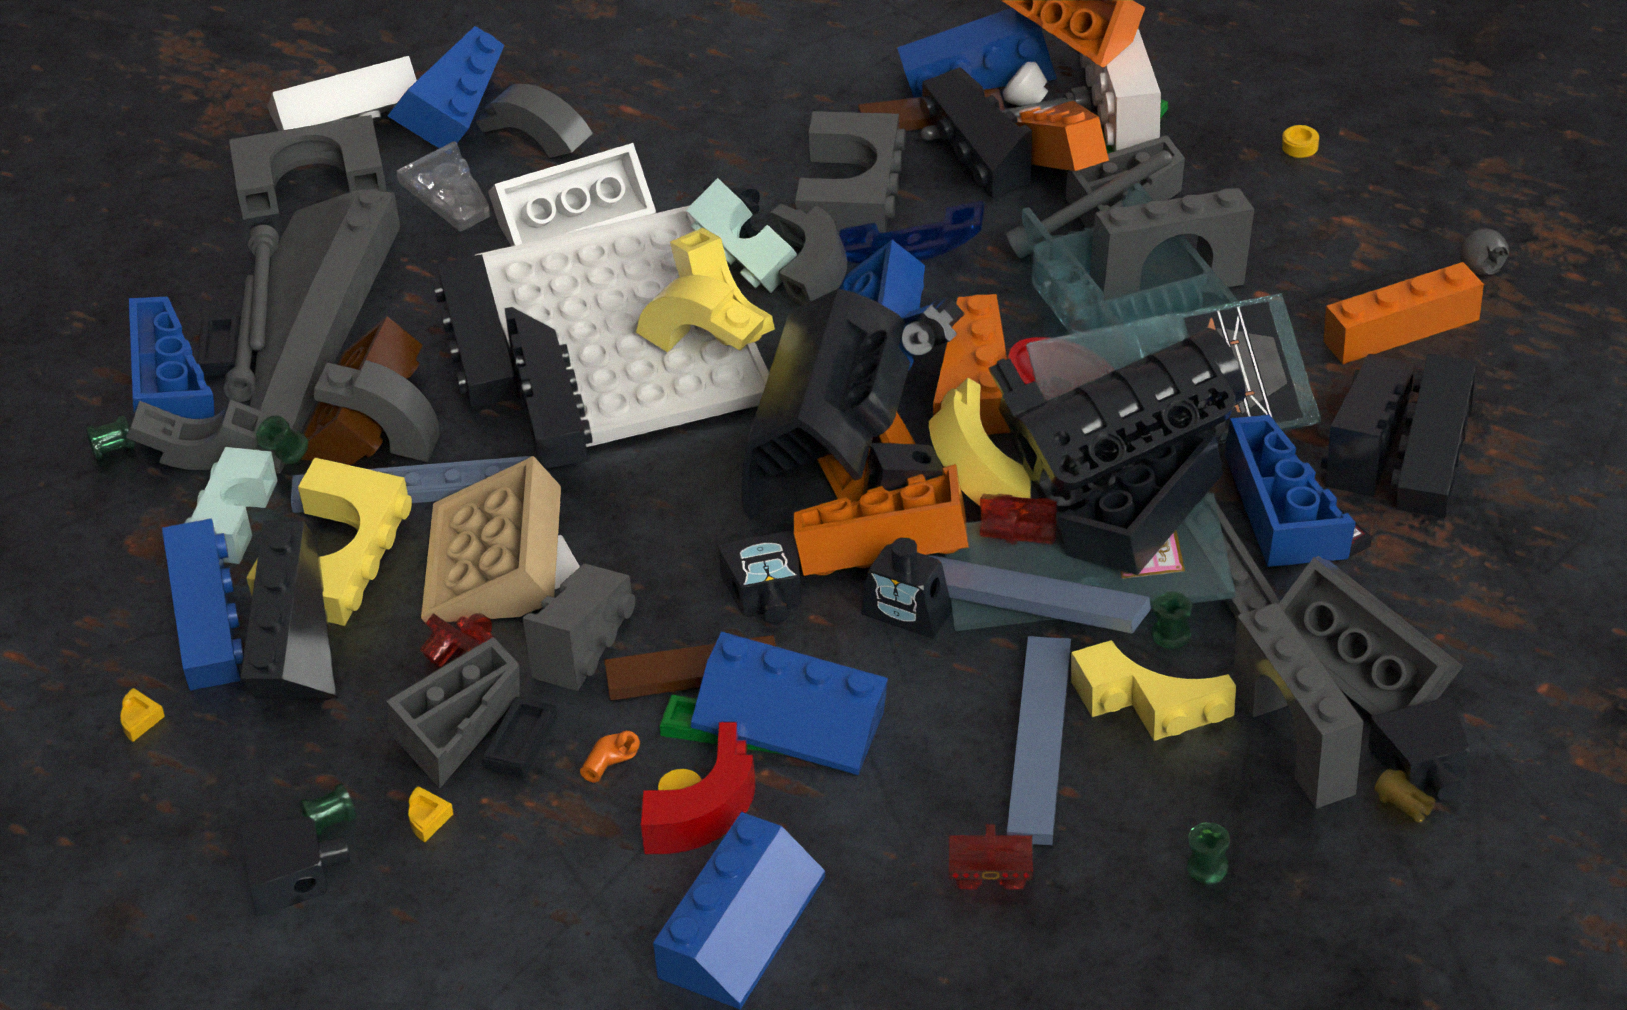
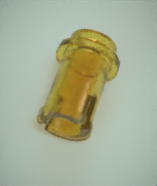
(1403, 794)

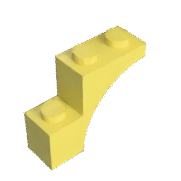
(1164, 703)

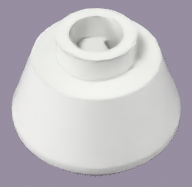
(1026, 86)

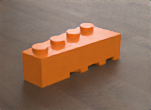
(1064, 136)
(970, 356)
(855, 533)

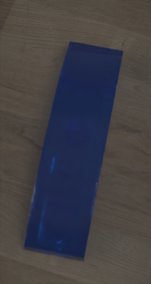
(922, 241)

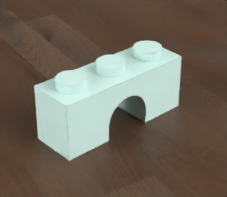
(724, 215)
(236, 482)

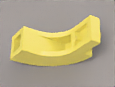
(704, 255)
(701, 303)
(963, 441)

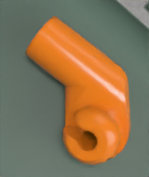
(609, 751)

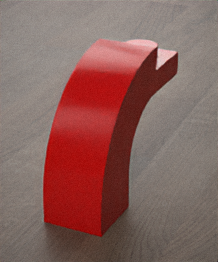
(705, 811)

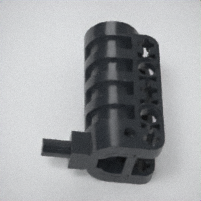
(1119, 414)

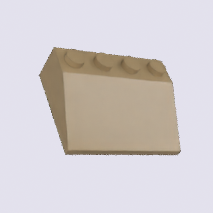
(494, 546)

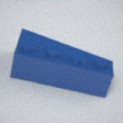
(985, 49)
(448, 94)
(164, 362)
(1282, 498)
(202, 604)

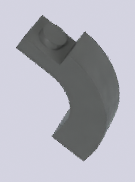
(822, 260)

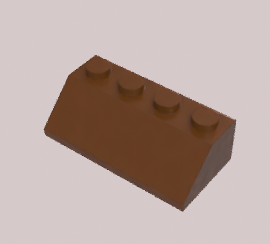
(347, 434)

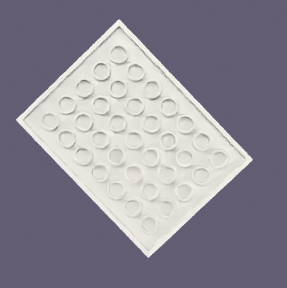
(592, 294)

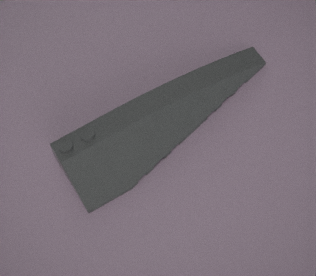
(315, 295)

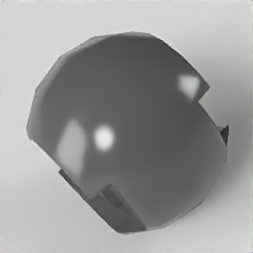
(1484, 251)

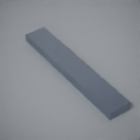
(432, 481)
(1044, 596)
(1039, 739)

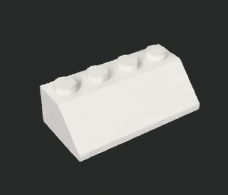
(343, 96)
(572, 196)

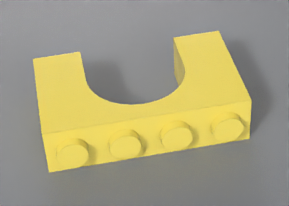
(366, 501)

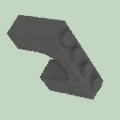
(861, 140)
(266, 157)
(1129, 234)
(1281, 670)

